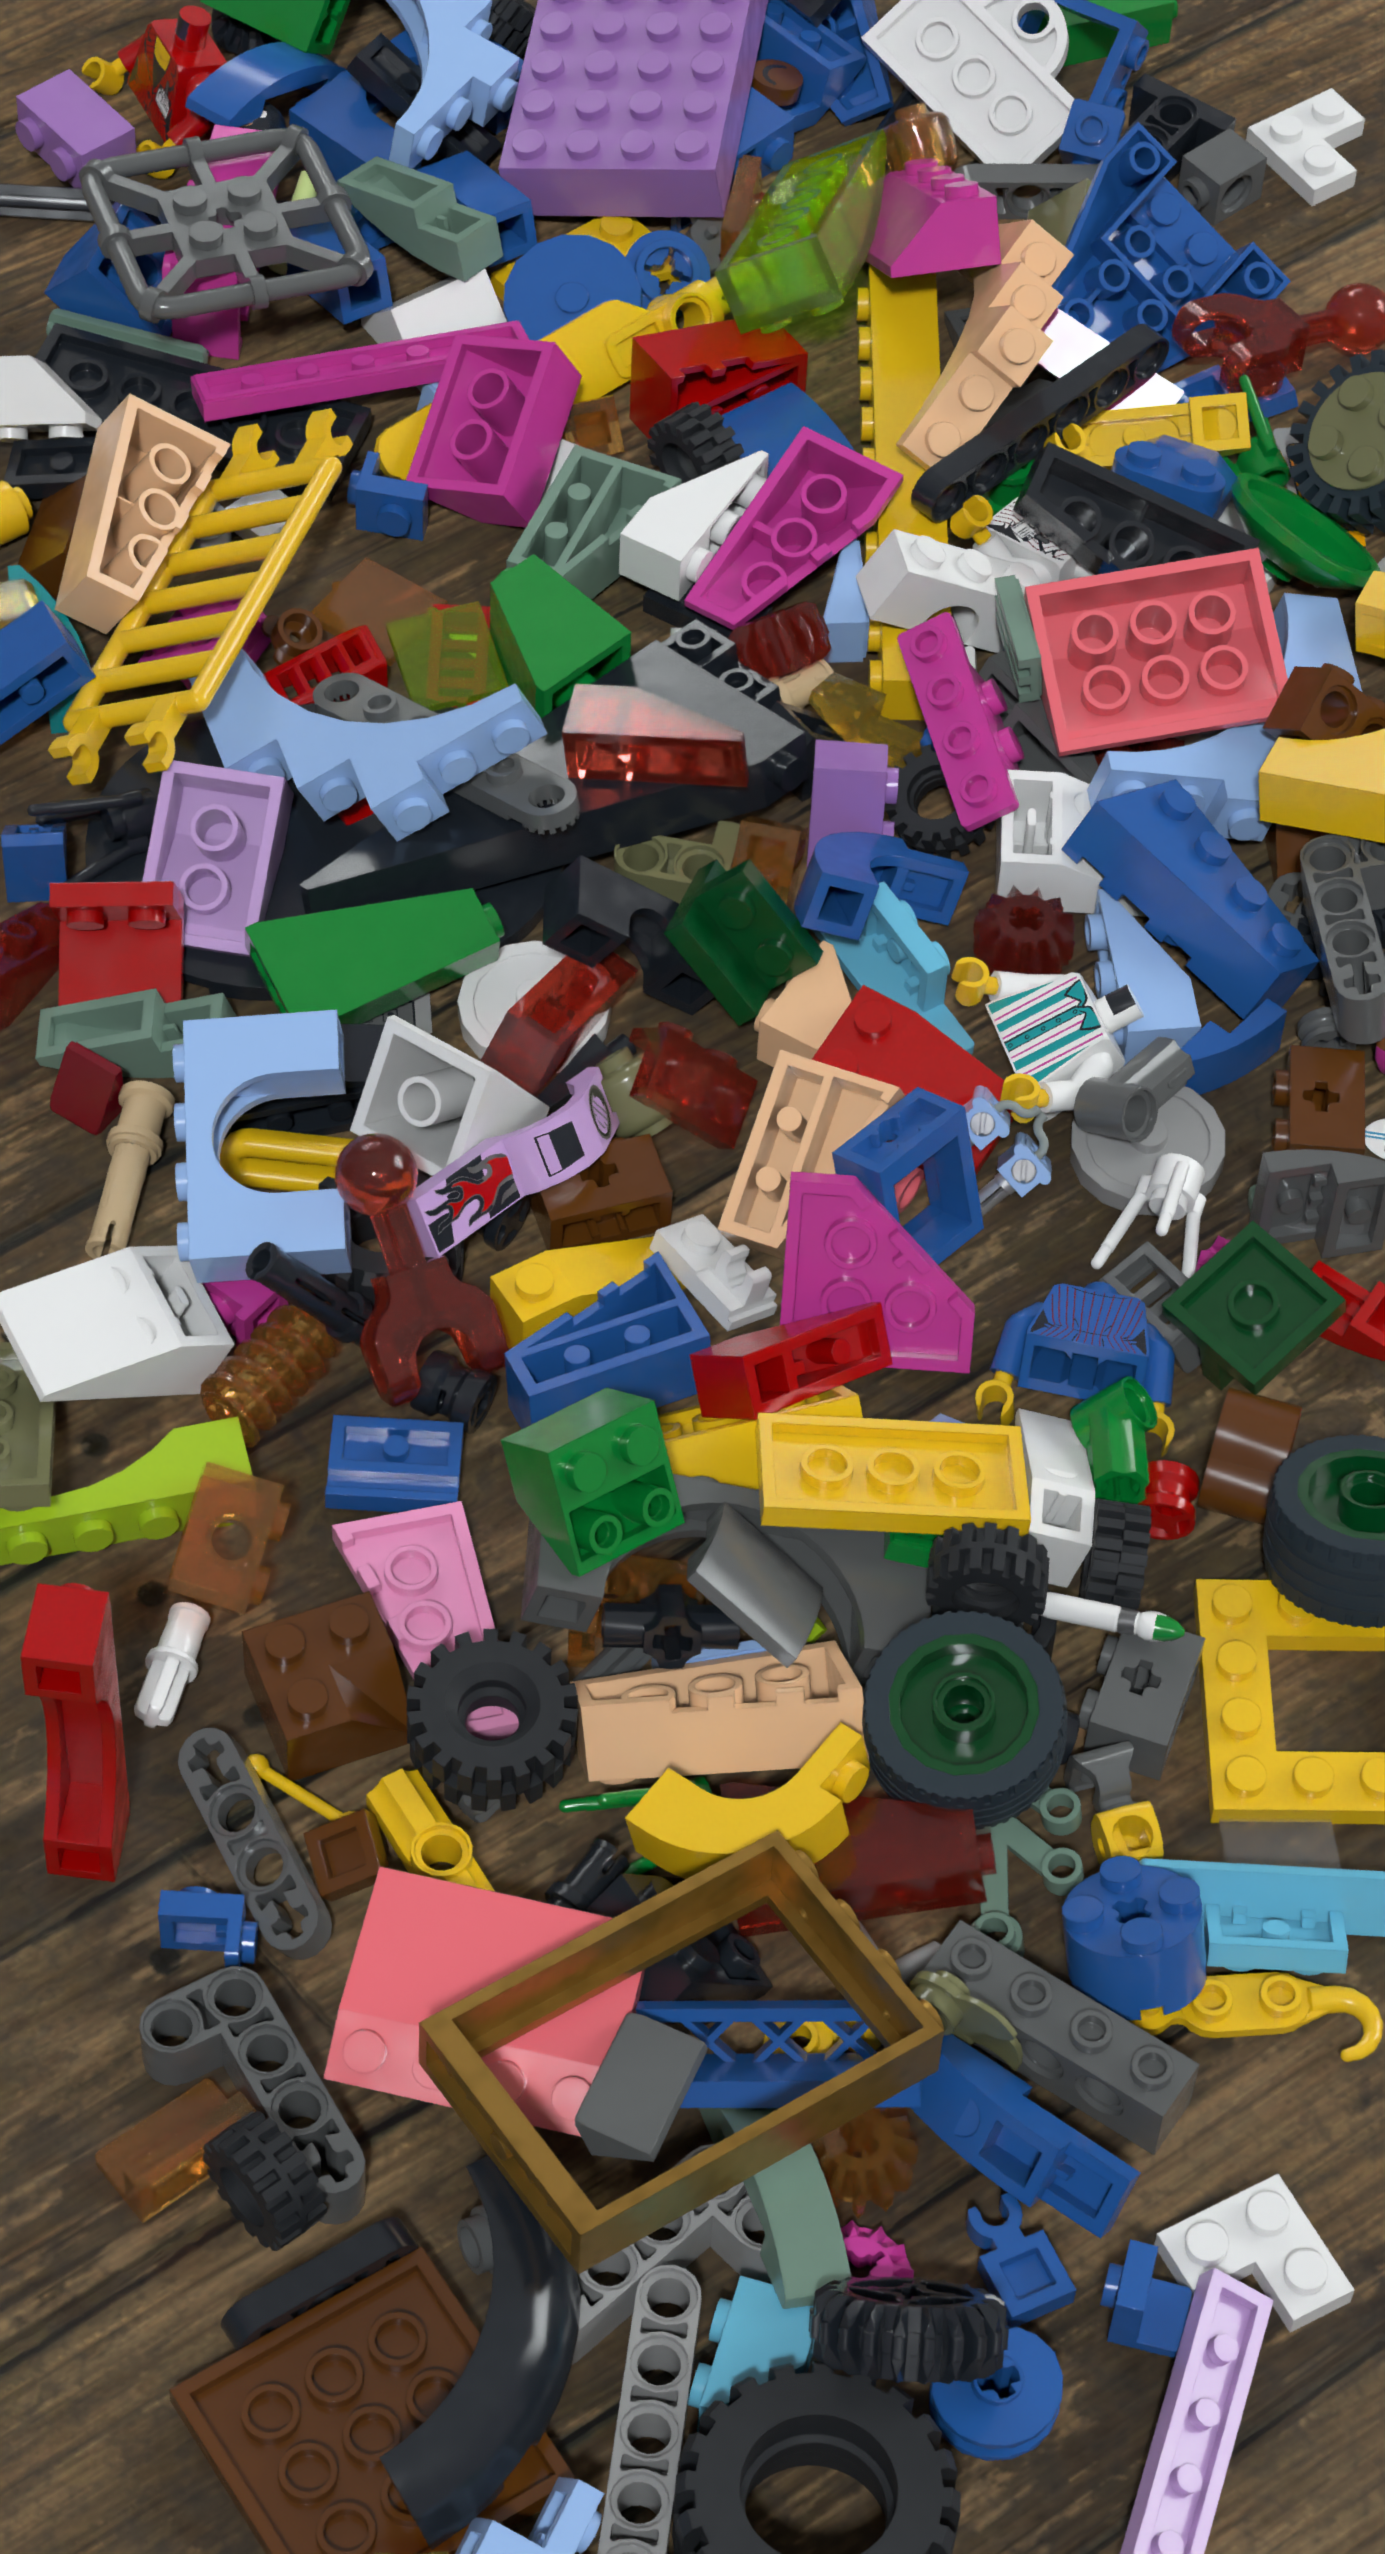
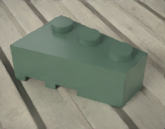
(583, 517)

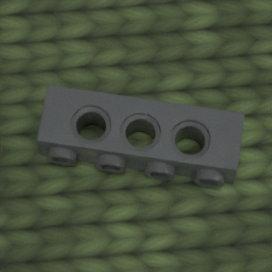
(1074, 2042)

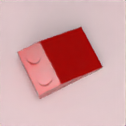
(907, 1051)

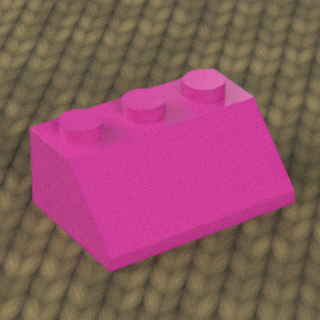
(495, 427)

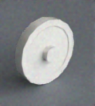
(499, 985)

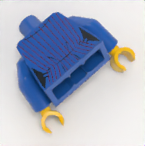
(1080, 1346)

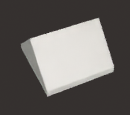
(438, 309)

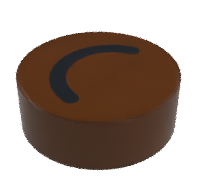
(777, 81)

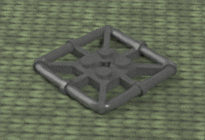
(195, 219)

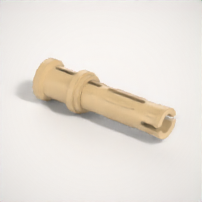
(133, 1148)

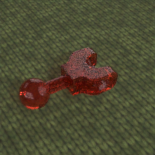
(1271, 339)
(417, 1294)

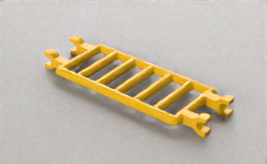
(161, 716)

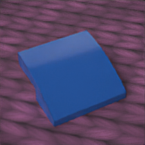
(776, 419)

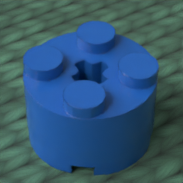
(1135, 1938)

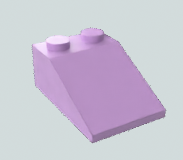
(222, 847)

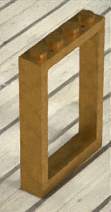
(590, 1964)

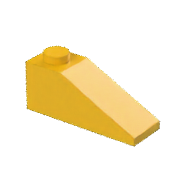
(562, 1282)

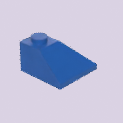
(90, 283)

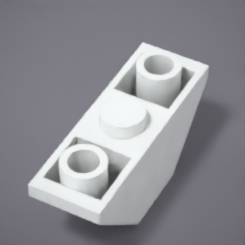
(39, 401)

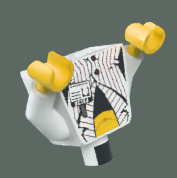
(1013, 537)

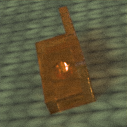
(165, 2151)

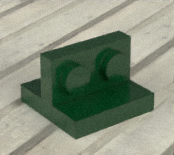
(740, 937)
(1252, 1310)

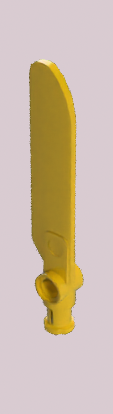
(596, 346)

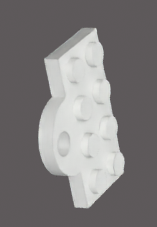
(981, 72)

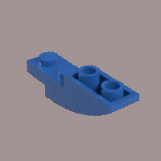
(1017, 2143)

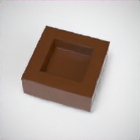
(346, 1854)

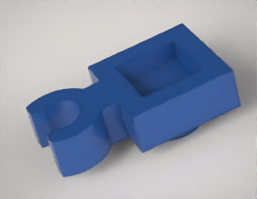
(1019, 2268)

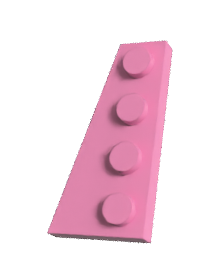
(425, 1589)

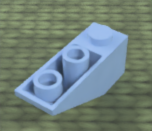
(1134, 958)

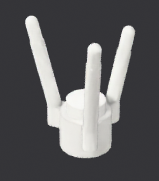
(1171, 1195)

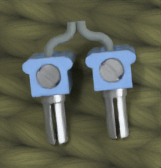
(1024, 1162)

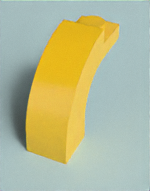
(693, 1829)

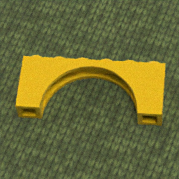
(1334, 782)

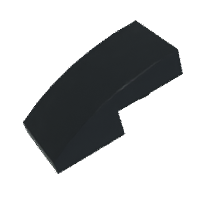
(720, 658)

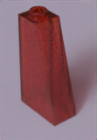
(893, 1860)

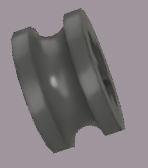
(1320, 1030)

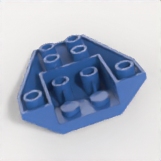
(1150, 251)

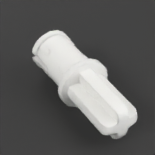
(172, 1664)

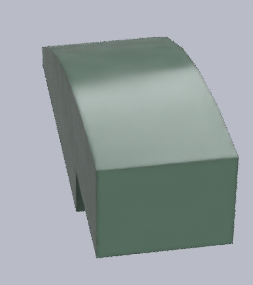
(424, 217)
(125, 1029)

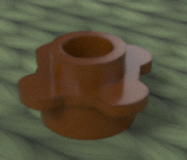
(293, 622)

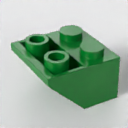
(595, 1478)

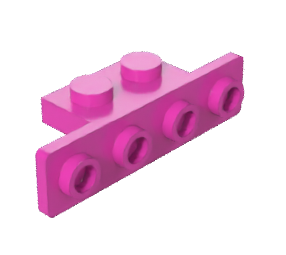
(963, 722)

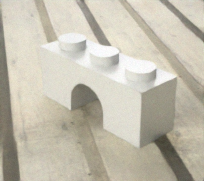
(919, 576)

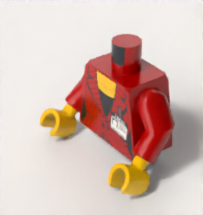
(163, 72)

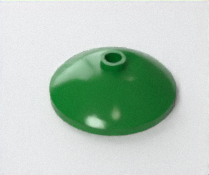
(1299, 537)

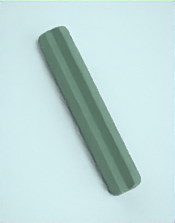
(129, 334)

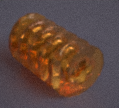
(267, 1371)

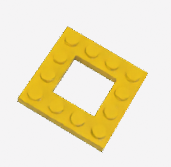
(1242, 1762)

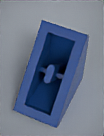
(33, 860)

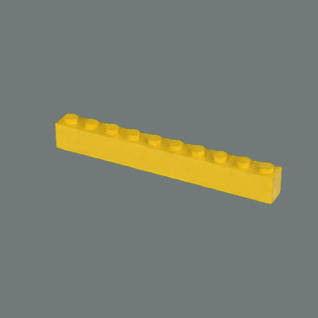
(900, 374)

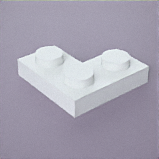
(1303, 142)
(1262, 2236)

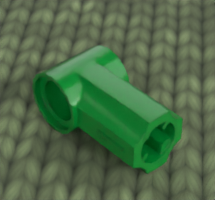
(1113, 1432)

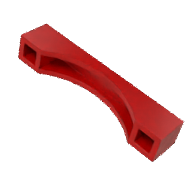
(74, 1673)

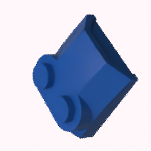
(1178, 471)

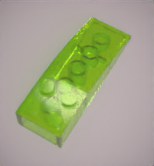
(806, 236)

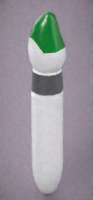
(1148, 1625)

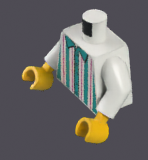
(1049, 1030)

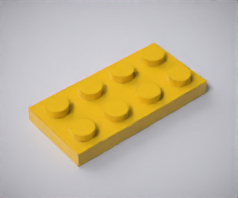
(889, 1474)

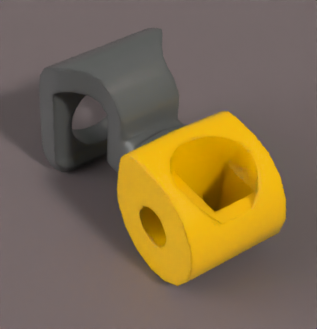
(1120, 1824)

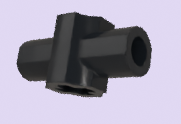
(645, 1626)

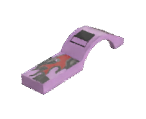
(513, 1166)

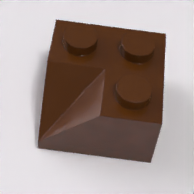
(327, 1685)

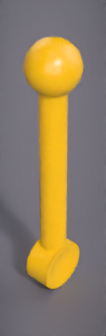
(264, 1772)

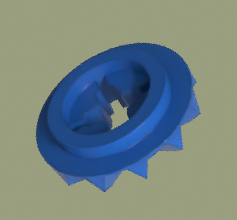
(651, 252)

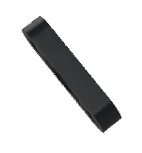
(317, 2281)

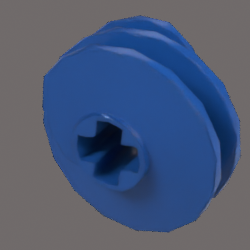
(1006, 2427)

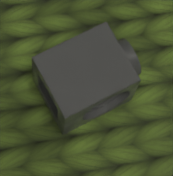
(1222, 176)

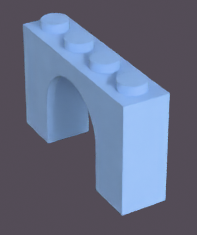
(225, 1072)

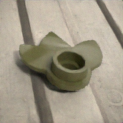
(968, 2016)

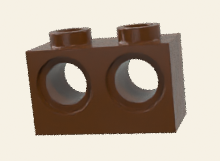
(1323, 706)

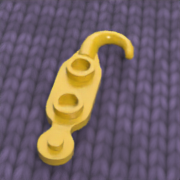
(1268, 2006)

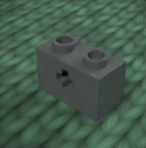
(1141, 1697)

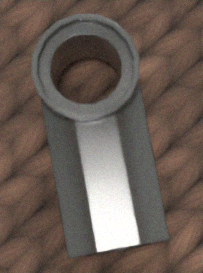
(1130, 1100)

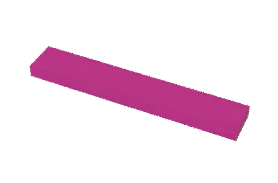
(331, 374)

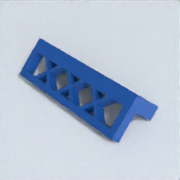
(765, 2077)

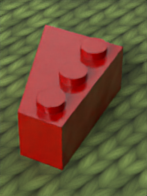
(709, 367)

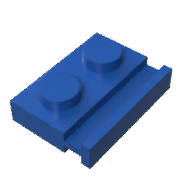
(393, 1463)

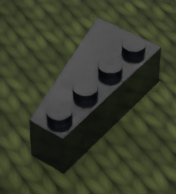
(1113, 520)

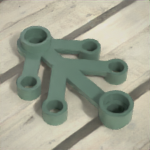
(1037, 1855)

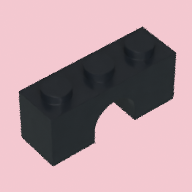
(597, 910)

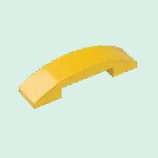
(1208, 421)

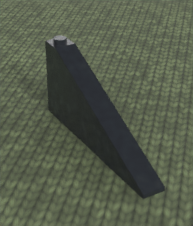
(482, 849)

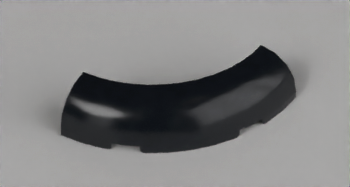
(511, 2383)

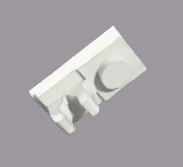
(716, 1272)

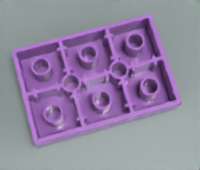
(632, 106)

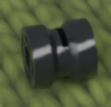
(455, 1391)

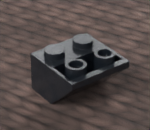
(711, 1969)

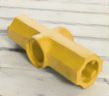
(422, 1830)

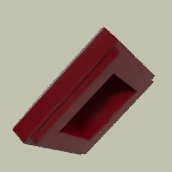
(87, 1089)

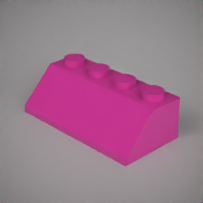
(934, 222)

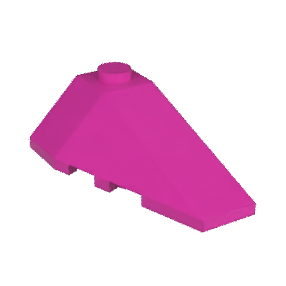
(796, 522)

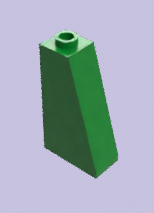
(373, 953)

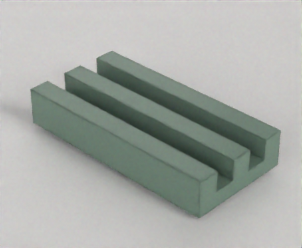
(1018, 639)

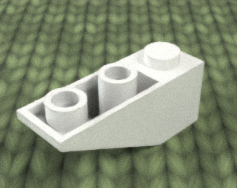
(685, 526)
(1058, 1492)

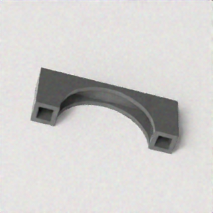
(862, 1592)

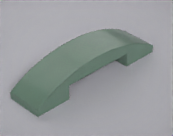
(796, 2211)

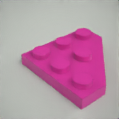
(853, 1252)

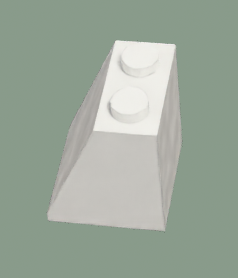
(438, 1097)

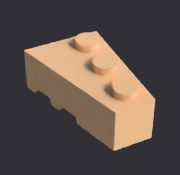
(800, 1123)

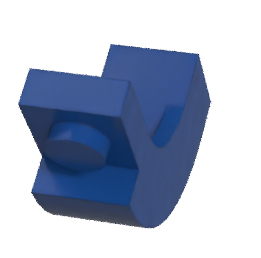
(846, 876)

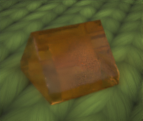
(595, 426)

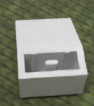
(1033, 837)
(116, 1328)

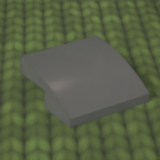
(1322, 1198)
(755, 1584)

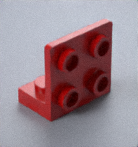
(119, 939)

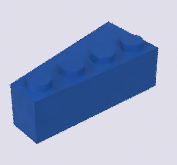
(1195, 893)

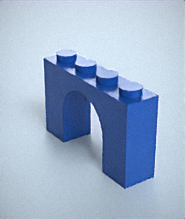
(345, 122)
(474, 187)

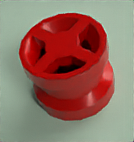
(1170, 1498)

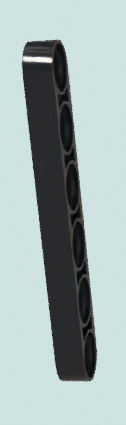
(1023, 431)

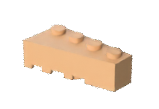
(132, 505)
(716, 1715)

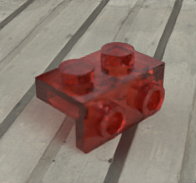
(691, 1084)

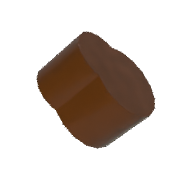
(1246, 1453)

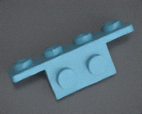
(900, 963)
(1283, 1913)

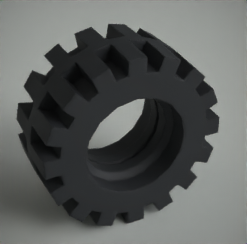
(925, 834)
(988, 1573)
(265, 2180)

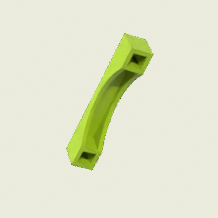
(137, 1503)

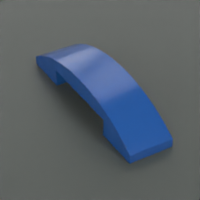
(239, 88)

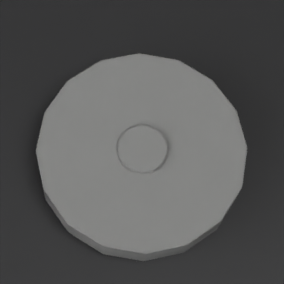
(1114, 1166)

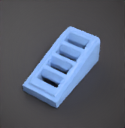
(846, 610)

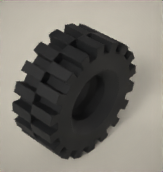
(492, 1676)

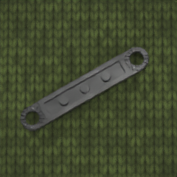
(506, 789)

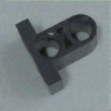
(1175, 118)

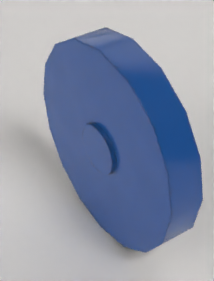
(566, 279)

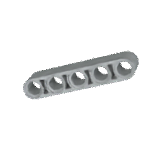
(652, 2412)

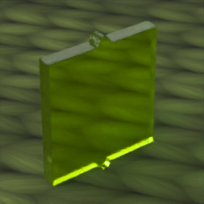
(447, 656)

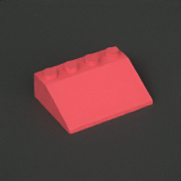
(1157, 651)
(436, 1945)

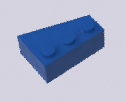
(625, 1341)

